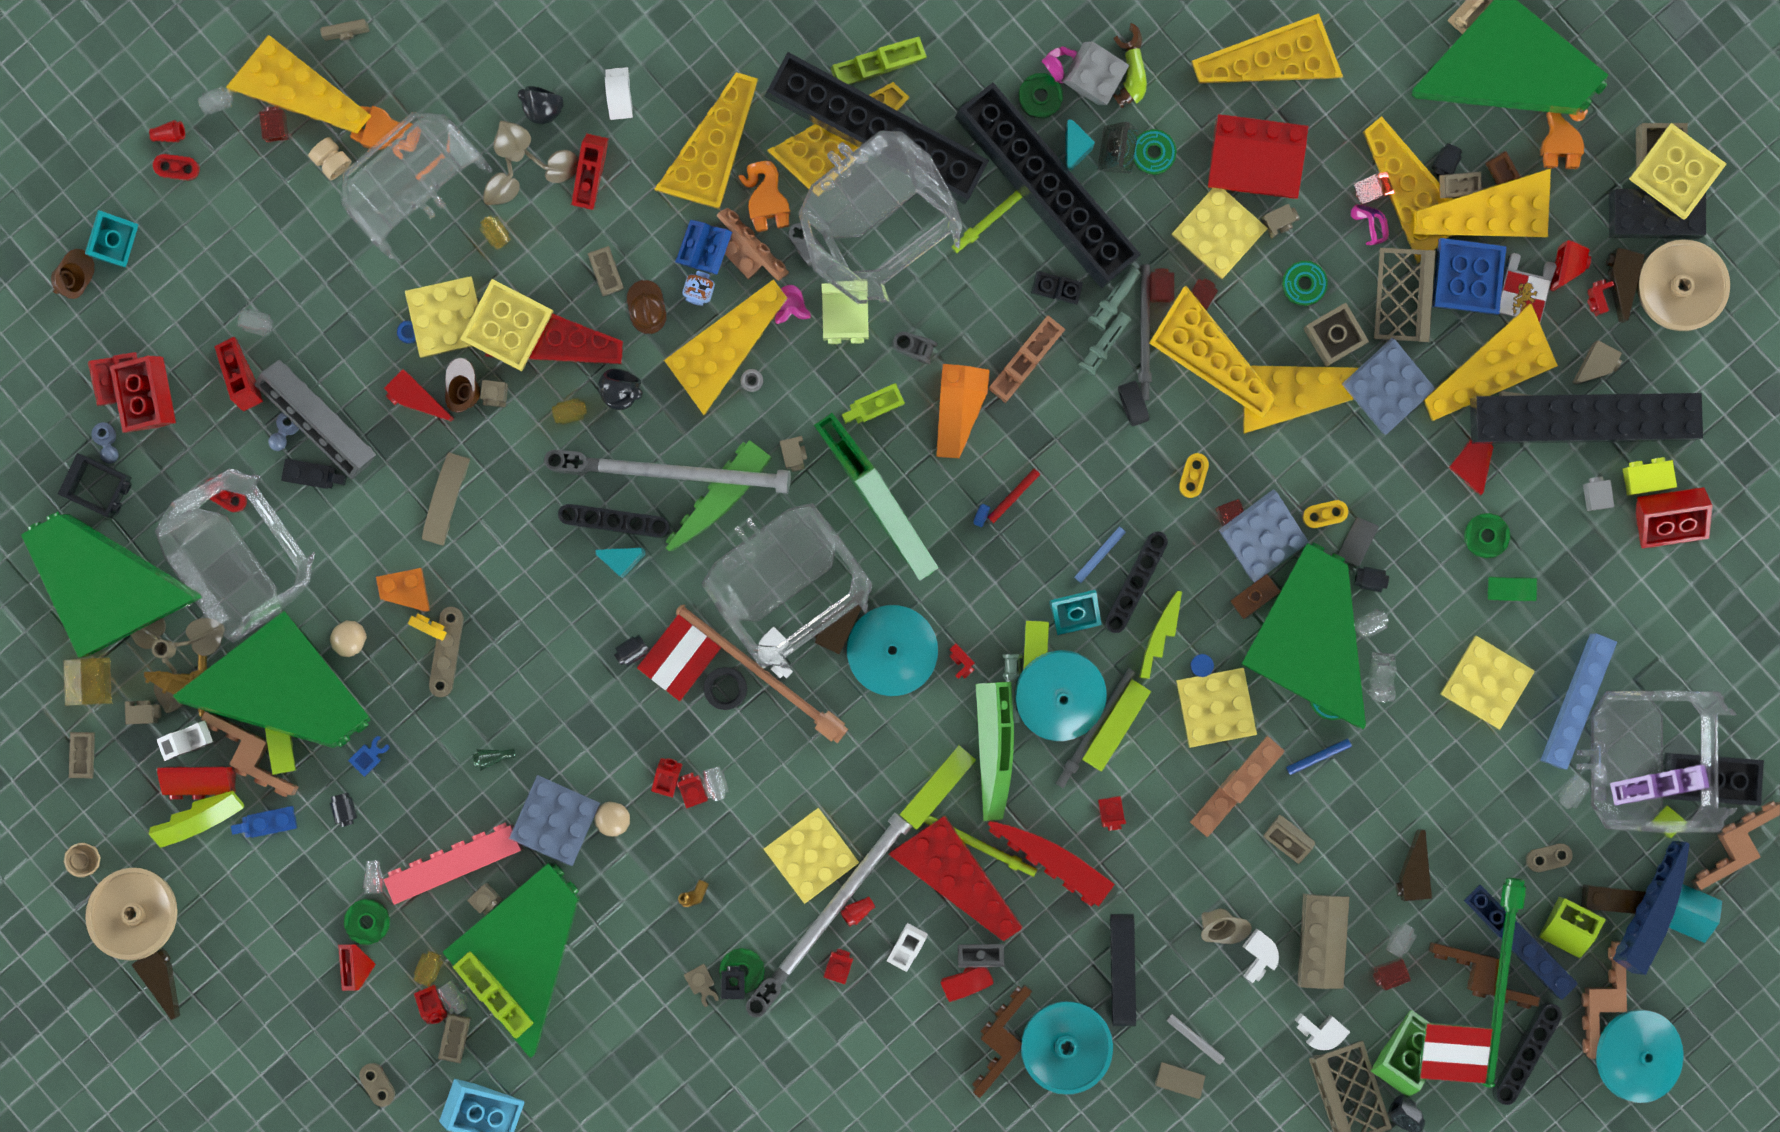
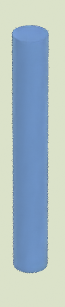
(1100, 554)

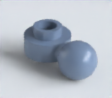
(278, 440)
(109, 453)

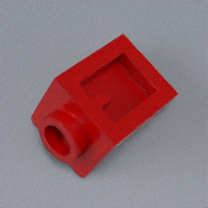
(959, 657)
(666, 777)
(692, 790)
(1111, 813)
(838, 966)
(430, 1005)

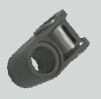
(800, 244)
(915, 347)

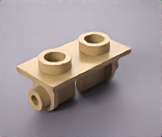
(1468, 13)

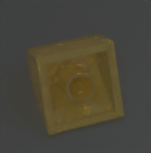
(87, 681)

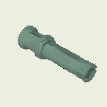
(1109, 306)
(1099, 352)
(1012, 674)

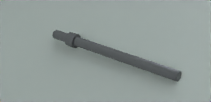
(1145, 376)
(1072, 766)

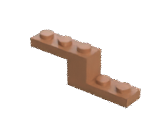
(249, 754)
(1237, 786)
(1737, 845)
(1603, 1000)

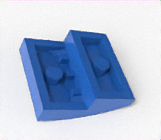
(703, 247)

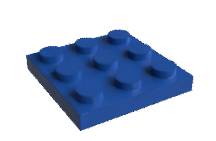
(1469, 276)

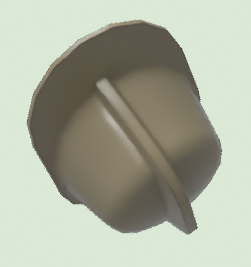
(1223, 928)

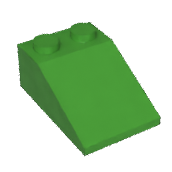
(1401, 1056)

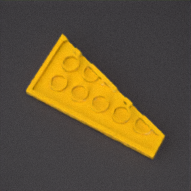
(1286, 53)
(289, 83)
(807, 152)
(709, 154)
(1410, 179)
(1501, 210)
(1202, 347)
(717, 352)
(1503, 361)
(1298, 392)

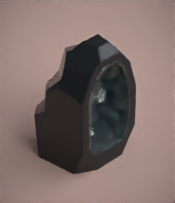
(1406, 1114)

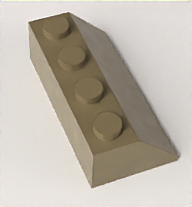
(1323, 941)

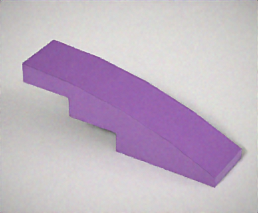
(1659, 785)

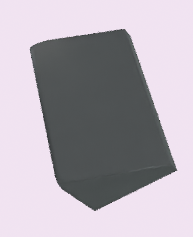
(1358, 541)
(981, 955)

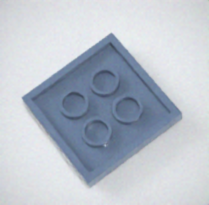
(1388, 386)
(1263, 536)
(554, 820)

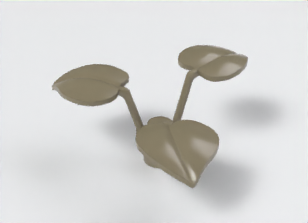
(512, 143)
(204, 636)

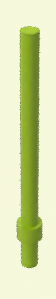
(972, 233)
(1013, 861)

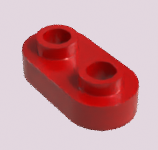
(176, 167)
(225, 498)

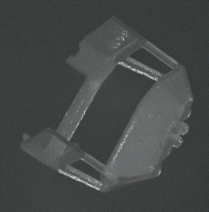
(405, 174)
(863, 193)
(218, 563)
(774, 568)
(1630, 745)

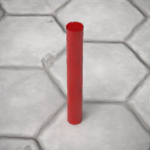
(1014, 495)

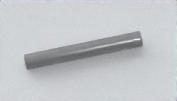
(1194, 1038)

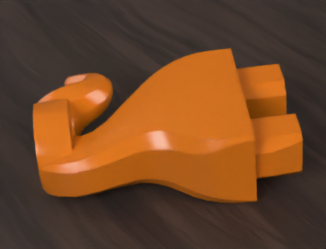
(376, 128)
(1562, 141)
(766, 200)

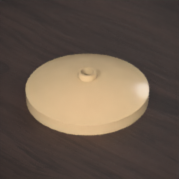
(1700, 273)
(112, 912)

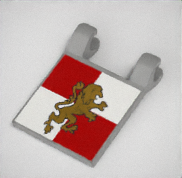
(1525, 288)

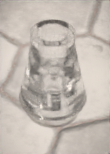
(373, 878)

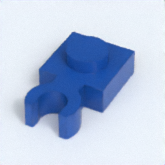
(366, 758)

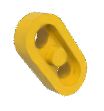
(1193, 476)
(1324, 514)
(433, 629)

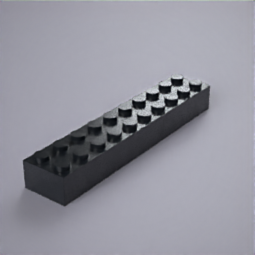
(860, 117)
(1047, 185)
(1586, 418)

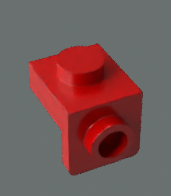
(1597, 300)

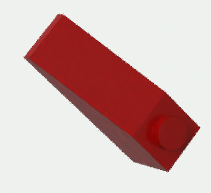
(589, 171)
(237, 375)
(410, 394)

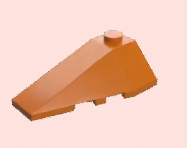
(960, 402)

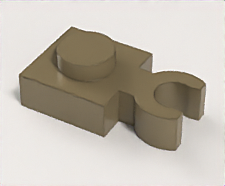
(700, 981)

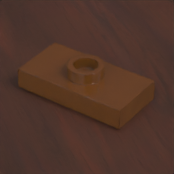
(1502, 168)
(1255, 596)

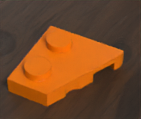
(404, 589)

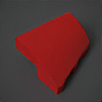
(1473, 465)

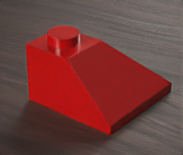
(1570, 262)

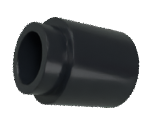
(1447, 160)
(1371, 579)
(631, 650)
(343, 809)

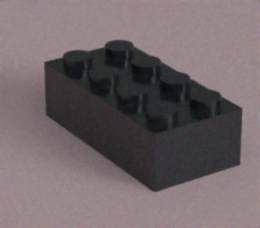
(1639, 215)
(1738, 778)

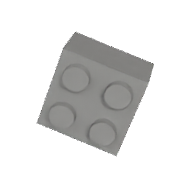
(1095, 73)

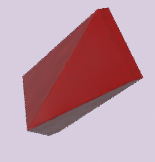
(354, 966)

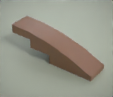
(1026, 359)

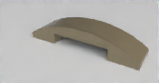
(445, 498)

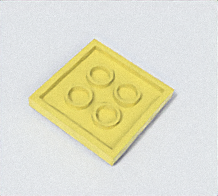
(1677, 171)
(1219, 231)
(441, 315)
(506, 325)
(1487, 682)
(1216, 707)
(811, 855)

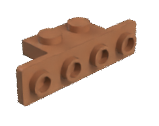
(747, 251)

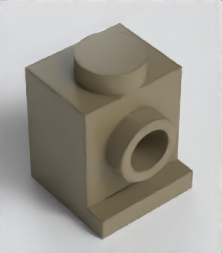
(1280, 220)
(494, 393)
(793, 453)
(142, 713)
(485, 899)

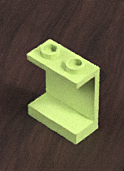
(843, 317)

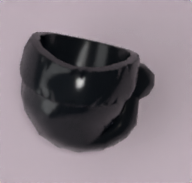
(540, 104)
(619, 388)

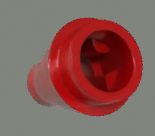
(168, 132)
(857, 911)

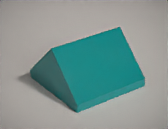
(1077, 145)
(111, 239)
(621, 560)
(1075, 612)
(1696, 914)

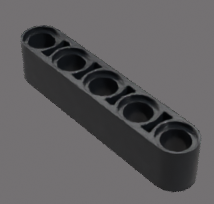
(604, 515)
(1143, 573)
(1123, 970)
(1527, 1041)

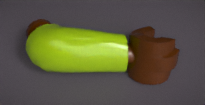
(1136, 77)

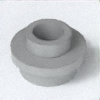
(751, 373)

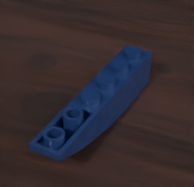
(1654, 913)
(1523, 944)

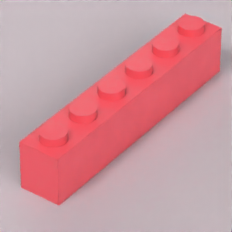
(452, 864)

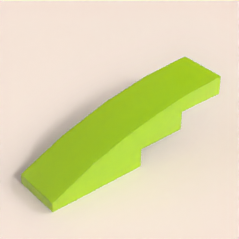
(880, 61)
(1164, 627)
(1035, 640)
(1116, 725)
(280, 752)
(937, 787)
(200, 817)
(493, 994)

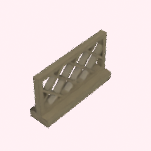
(1424, 298)
(1330, 1094)

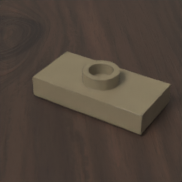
(344, 30)
(1459, 184)
(605, 271)
(81, 755)
(454, 1038)

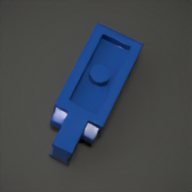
(266, 822)

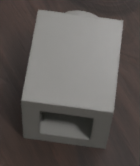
(1598, 494)

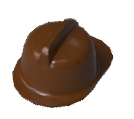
(73, 274)
(646, 306)
(461, 387)

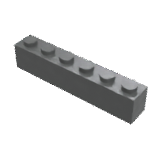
(315, 419)

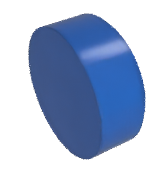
(406, 333)
(981, 515)
(1202, 665)

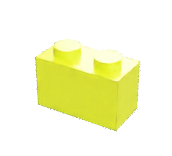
(1649, 477)

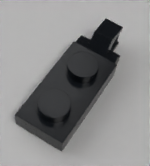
(311, 474)

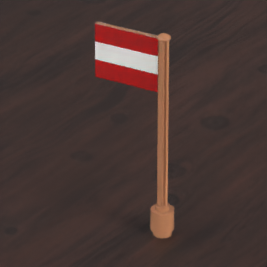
(690, 647)

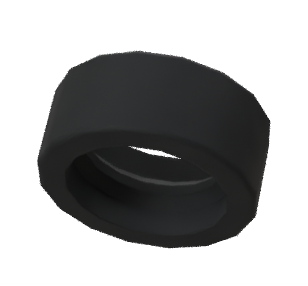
(1133, 403)
(709, 683)

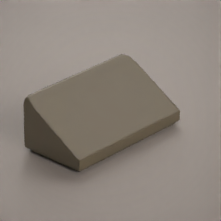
(1289, 839)
(1180, 1080)

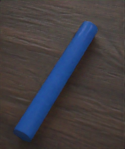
(1319, 756)

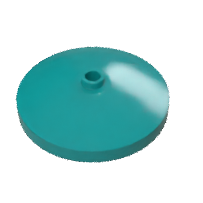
(886, 672)
(1048, 680)
(1639, 1056)
(1083, 1061)

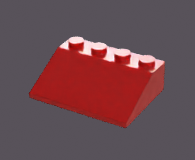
(1257, 156)

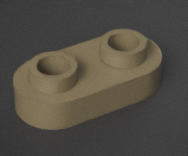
(1550, 857)
(378, 1084)

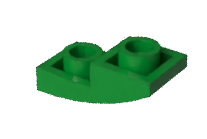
(1512, 588)

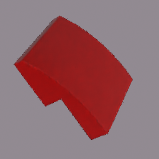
(102, 377)

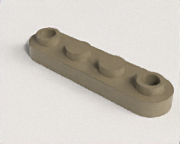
(446, 653)

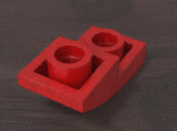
(966, 983)

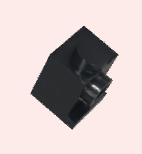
(729, 991)

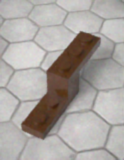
(1482, 974)
(1000, 1040)

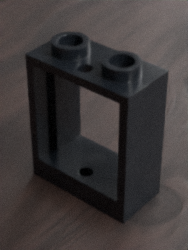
(74, 476)

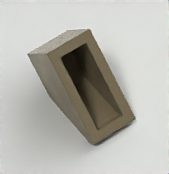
(1599, 362)

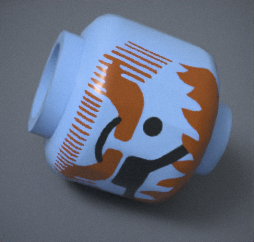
(698, 288)

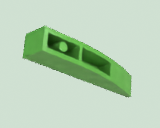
(720, 497)
(995, 745)

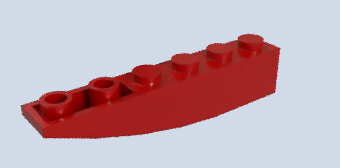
(1057, 861)

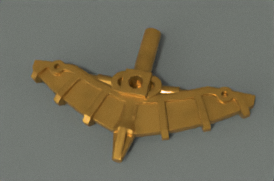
(175, 682)

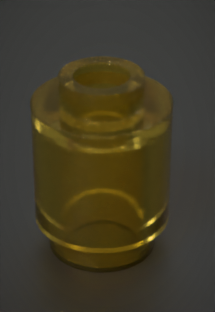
(495, 232)
(569, 411)
(427, 968)

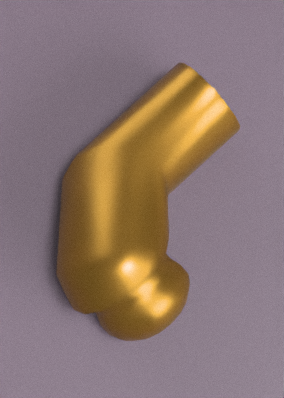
(693, 897)

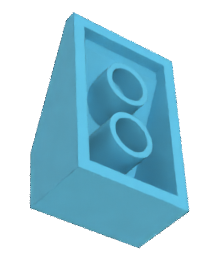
(479, 1109)

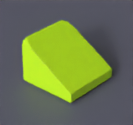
(1668, 815)

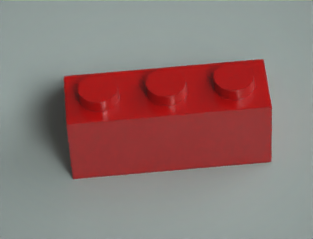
(142, 394)
(1673, 517)
(196, 781)

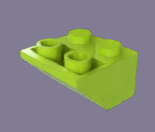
(1571, 927)

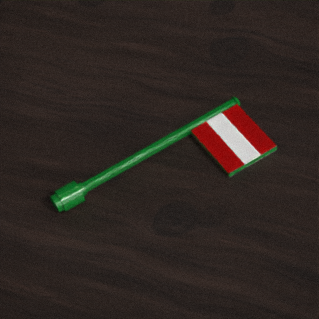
(1470, 1051)

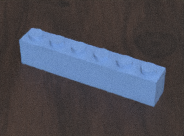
(1578, 701)

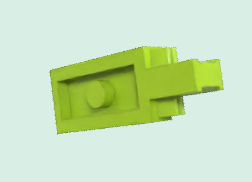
(874, 405)

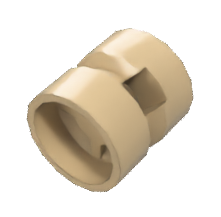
(327, 156)

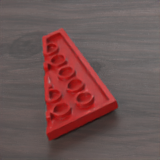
(575, 343)
(949, 867)

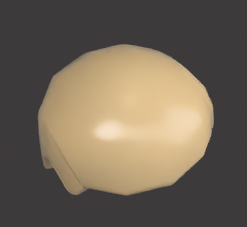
(348, 638)
(612, 819)
(82, 860)

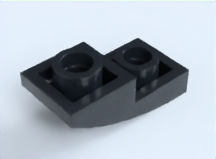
(1056, 287)

